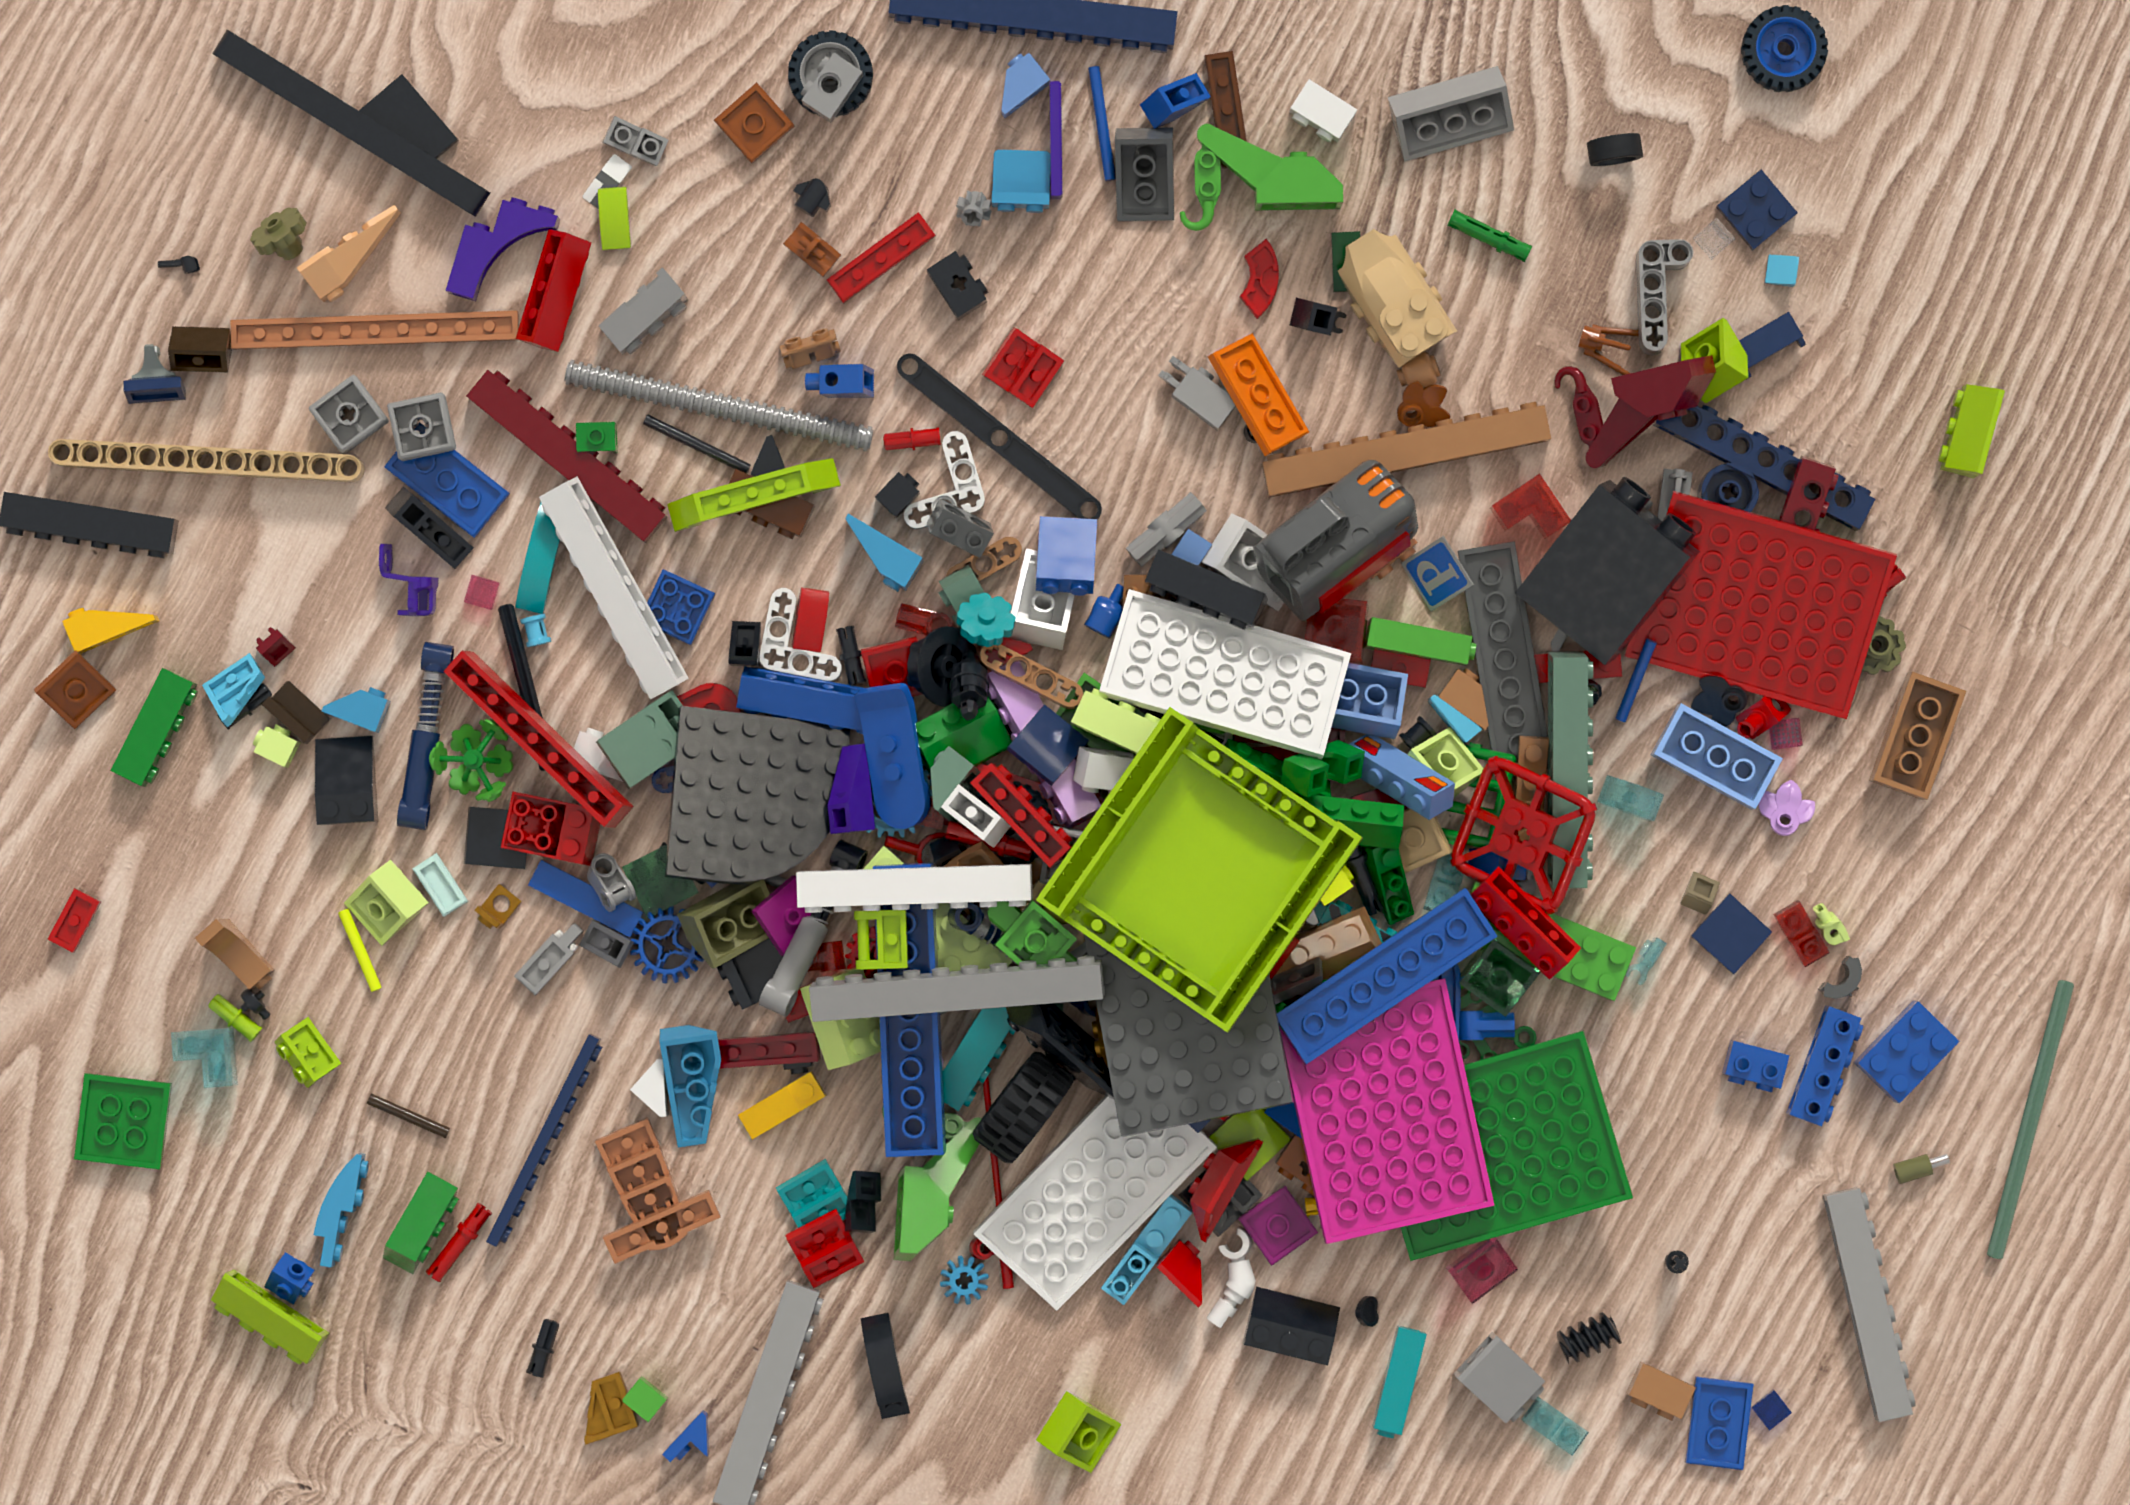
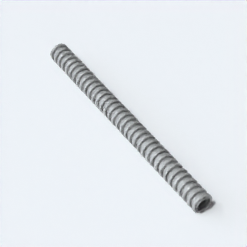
(718, 405)

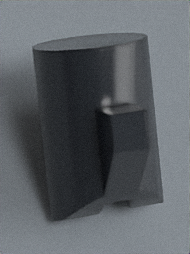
(813, 195)

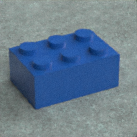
(1906, 1051)

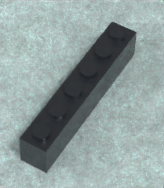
(88, 523)

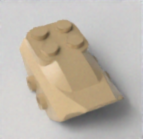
(1393, 297)

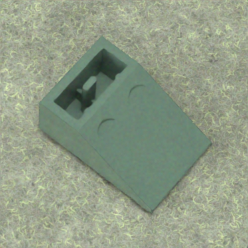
(643, 741)

